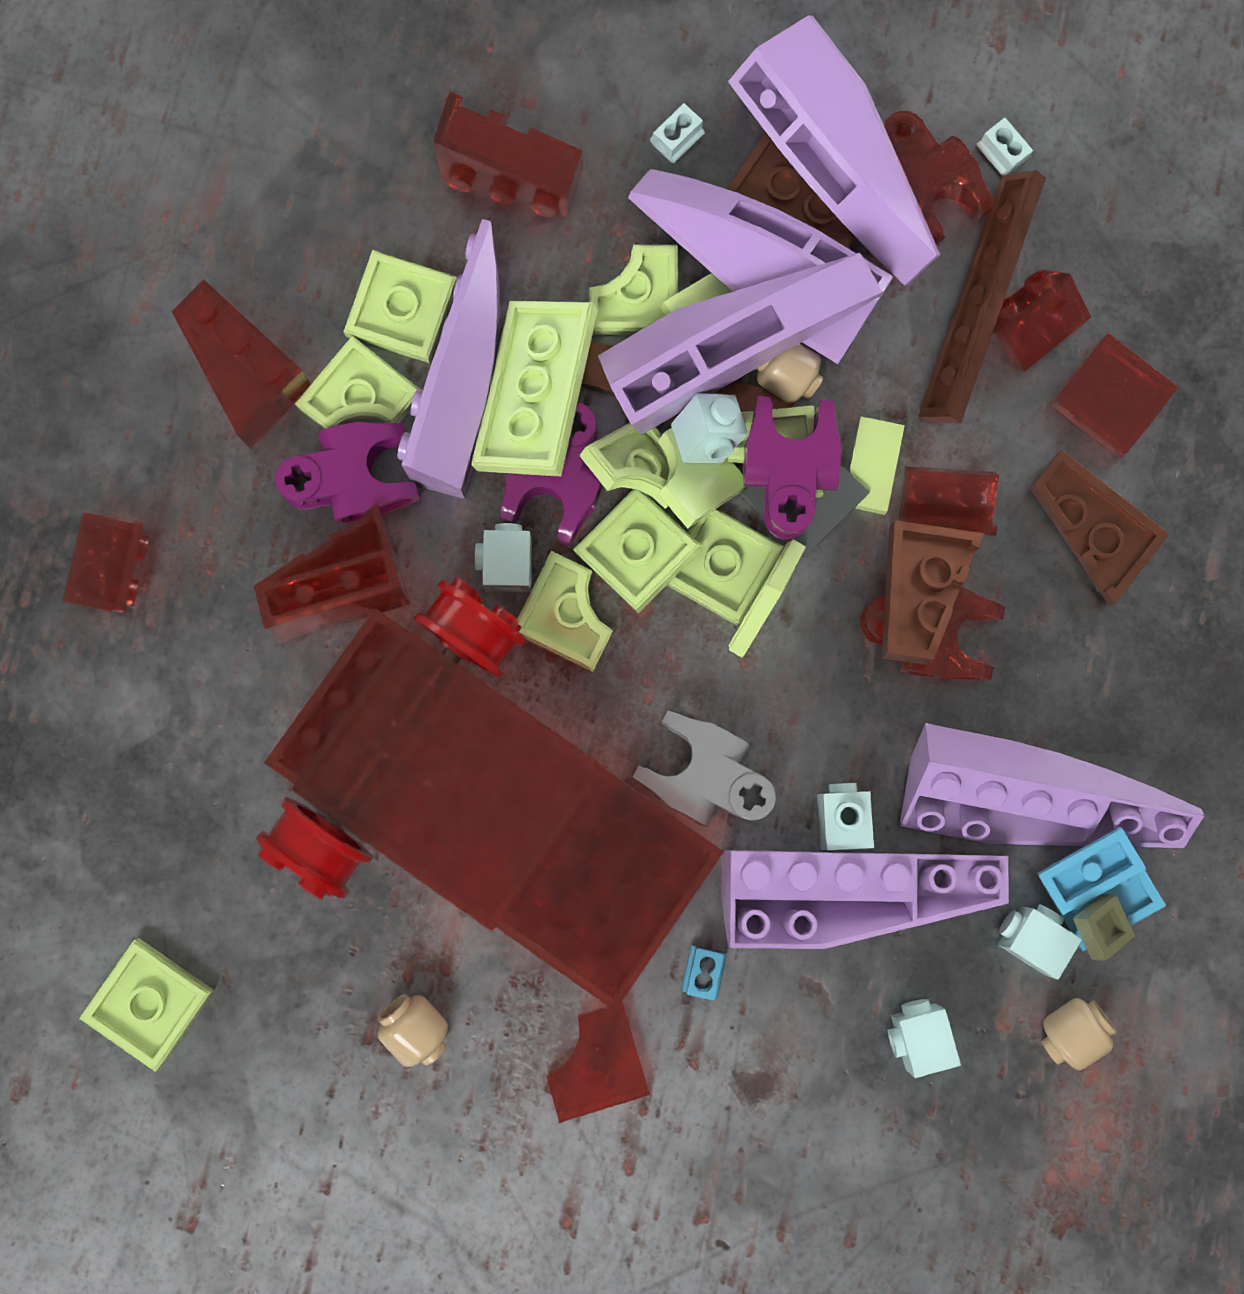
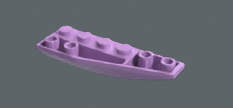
(837, 143)
(748, 243)
(729, 336)
(459, 378)
(1032, 796)
(849, 896)

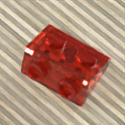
(1039, 317)
(950, 498)
(105, 563)

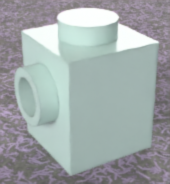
(709, 428)
(505, 559)
(845, 818)
(1039, 939)
(923, 1038)

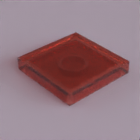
(1114, 396)

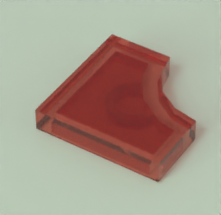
(601, 1069)

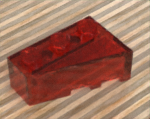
(504, 162)
(241, 364)
(334, 582)

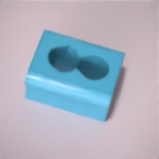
(693, 970)

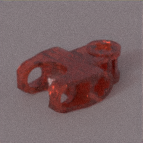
(937, 170)
(950, 660)

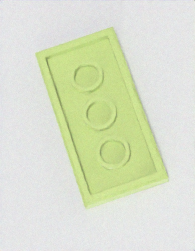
(535, 388)

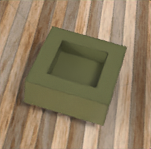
(1104, 927)

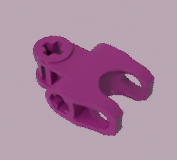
(791, 467)
(343, 475)
(575, 489)

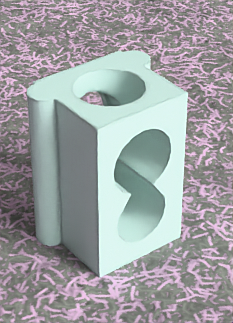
(688, 136)
(998, 153)

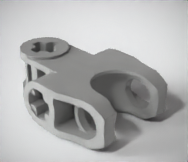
(712, 775)

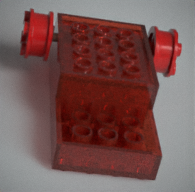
(479, 801)

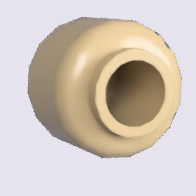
(792, 374)
(412, 1030)
(1078, 1034)

